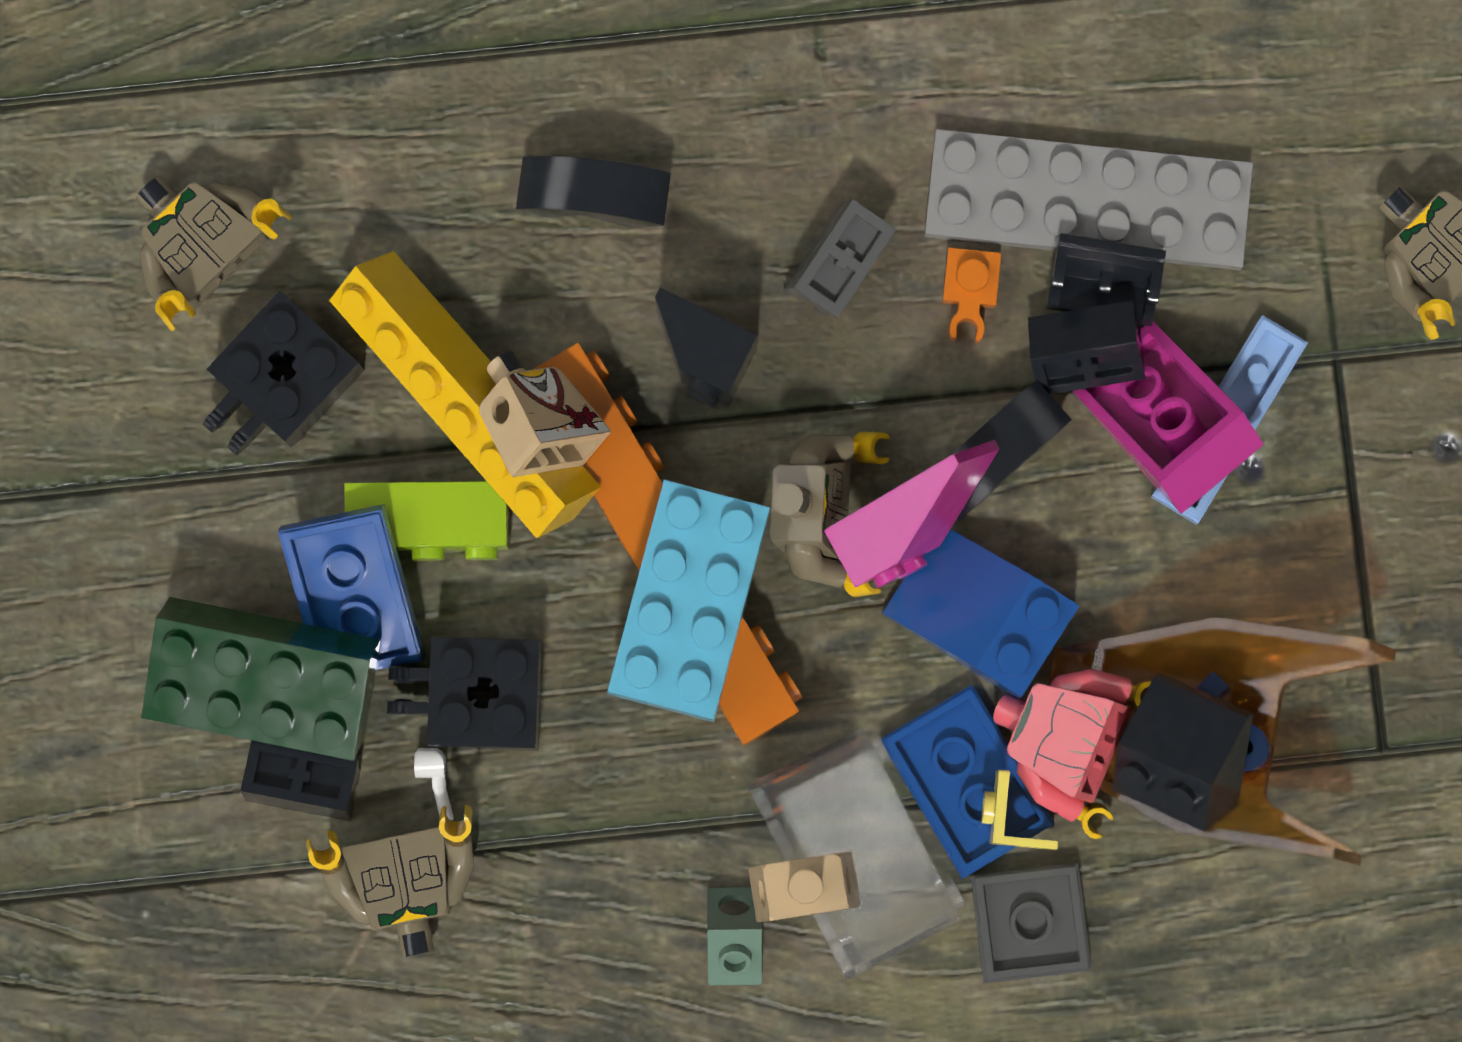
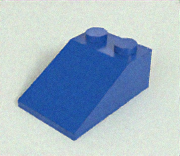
(982, 612)

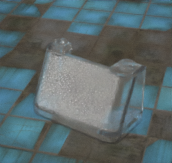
(847, 803)

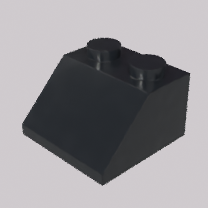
(705, 349)
(1184, 753)

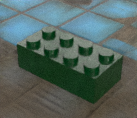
(260, 678)

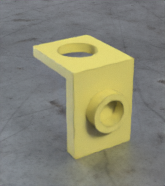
(994, 813)

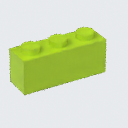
(438, 516)

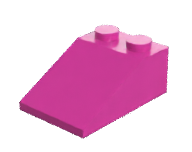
(1174, 422)
(903, 525)

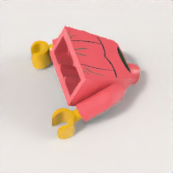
(1069, 738)

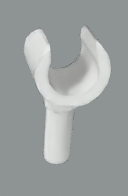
(432, 764)

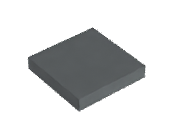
(1030, 923)

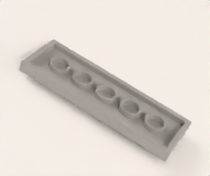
(1036, 189)

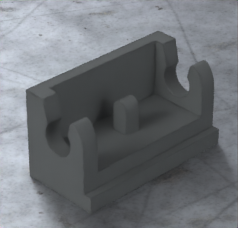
(840, 258)

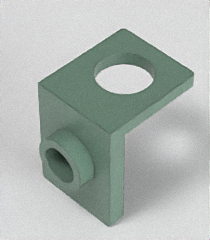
(733, 939)

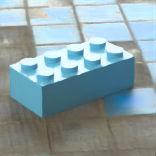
(689, 601)

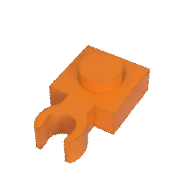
(971, 284)

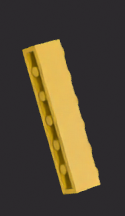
(450, 382)

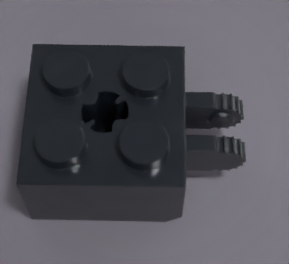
(285, 405)
(456, 670)

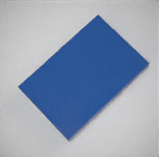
(353, 580)
(947, 766)

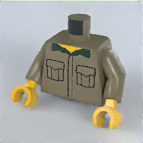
(199, 240)
(1425, 256)
(814, 495)
(401, 878)

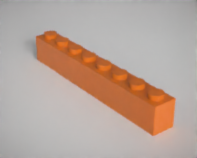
(753, 693)

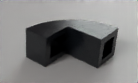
(593, 188)
(1020, 433)

